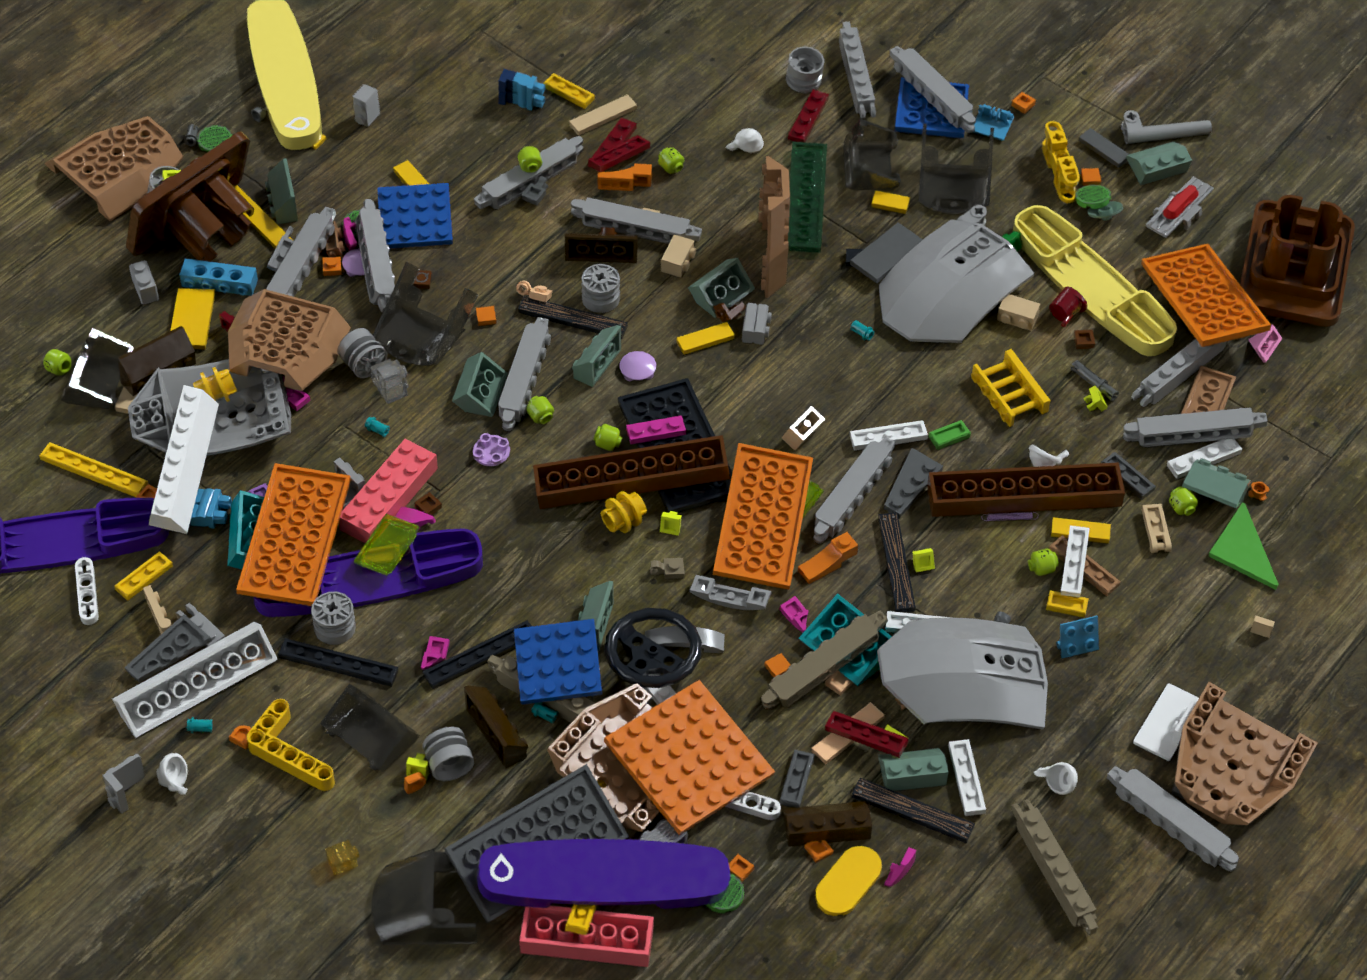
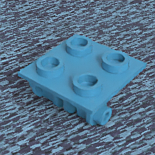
(990, 118)
(1078, 637)

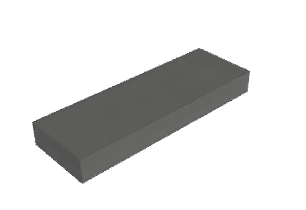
(1103, 147)
(1131, 477)
(797, 779)

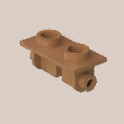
(336, 246)

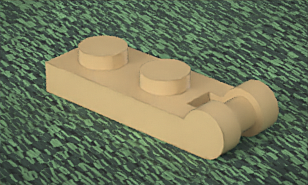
(1156, 528)
(158, 612)

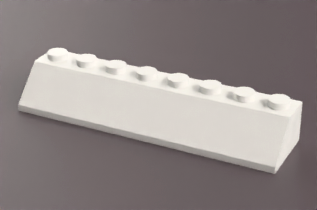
(184, 460)
(178, 690)

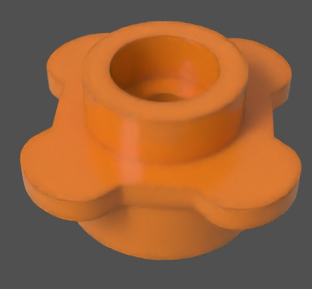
(1262, 489)

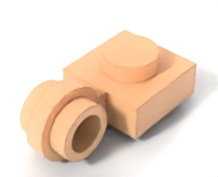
(538, 292)

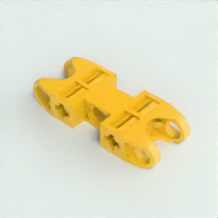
(1063, 166)

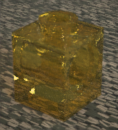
(342, 857)

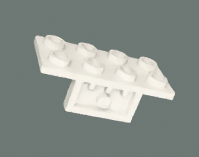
(1164, 724)

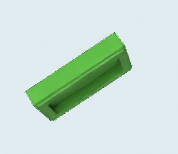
(949, 434)

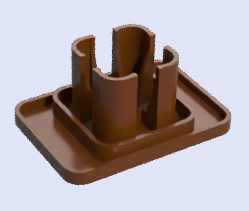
(196, 204)
(1298, 260)

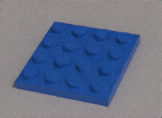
(915, 110)
(416, 215)
(557, 661)

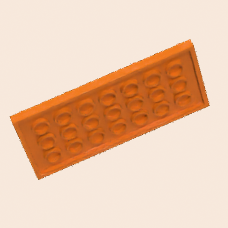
(1205, 295)
(763, 516)
(293, 535)

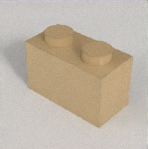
(678, 256)
(1018, 312)
(803, 428)

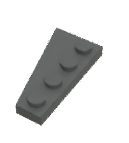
(910, 482)
(172, 645)

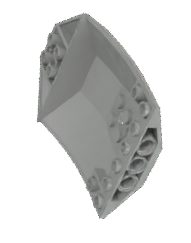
(940, 300)
(157, 403)
(942, 672)

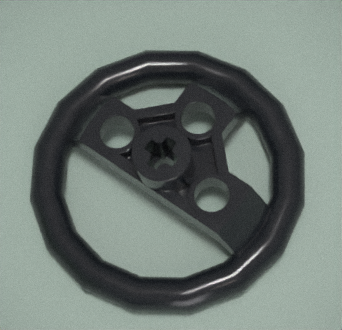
(650, 653)

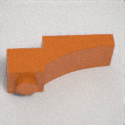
(625, 179)
(829, 558)

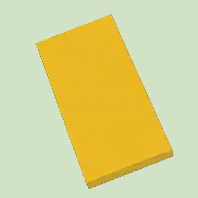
(194, 314)

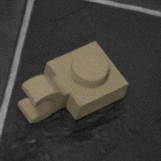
(670, 567)

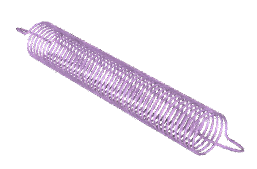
(1022, 516)

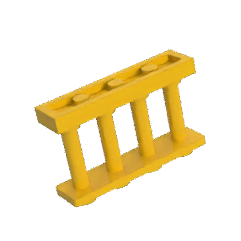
(1019, 375)

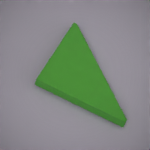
(1242, 549)

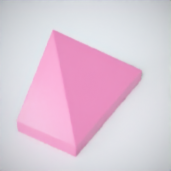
(1266, 343)

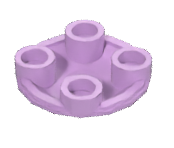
(353, 263)
(637, 366)
(491, 450)

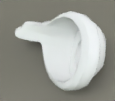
(747, 140)
(1041, 458)
(173, 773)
(1060, 777)

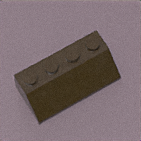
(601, 247)
(165, 352)
(495, 725)
(828, 823)

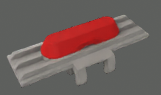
(1179, 207)

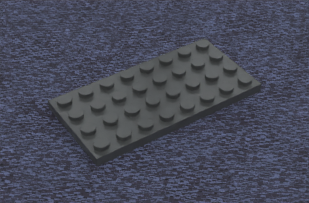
(562, 811)

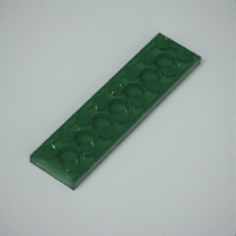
(806, 196)

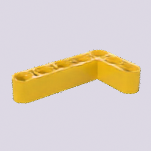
(284, 751)

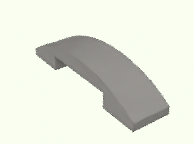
(729, 596)
(673, 636)

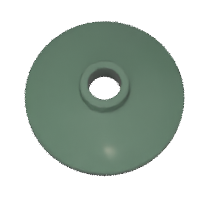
(1106, 212)

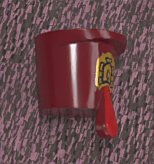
(1067, 305)

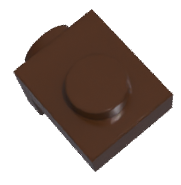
(732, 312)

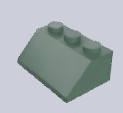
(1159, 162)
(281, 194)
(722, 285)
(598, 356)
(480, 385)
(1216, 482)
(598, 607)
(914, 769)

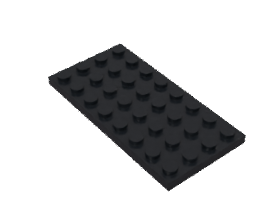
(672, 401)

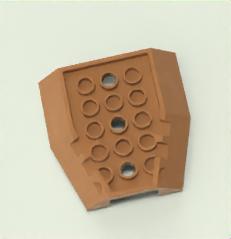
(122, 178)
(775, 219)
(300, 353)
(584, 744)
(1265, 765)

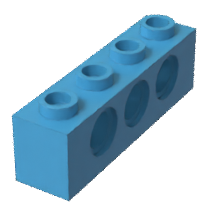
(218, 276)

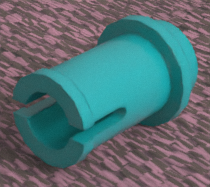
(864, 331)
(376, 426)
(544, 712)
(199, 725)

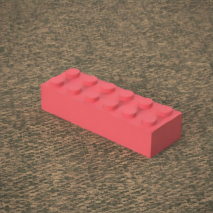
(388, 489)
(610, 937)

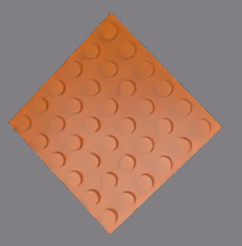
(689, 757)

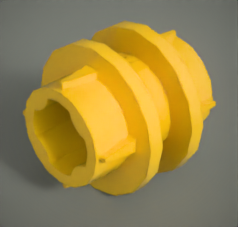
(217, 385)
(623, 512)

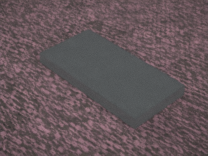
(885, 252)

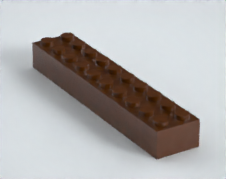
(631, 471)
(1025, 489)

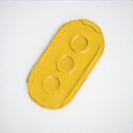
(848, 881)

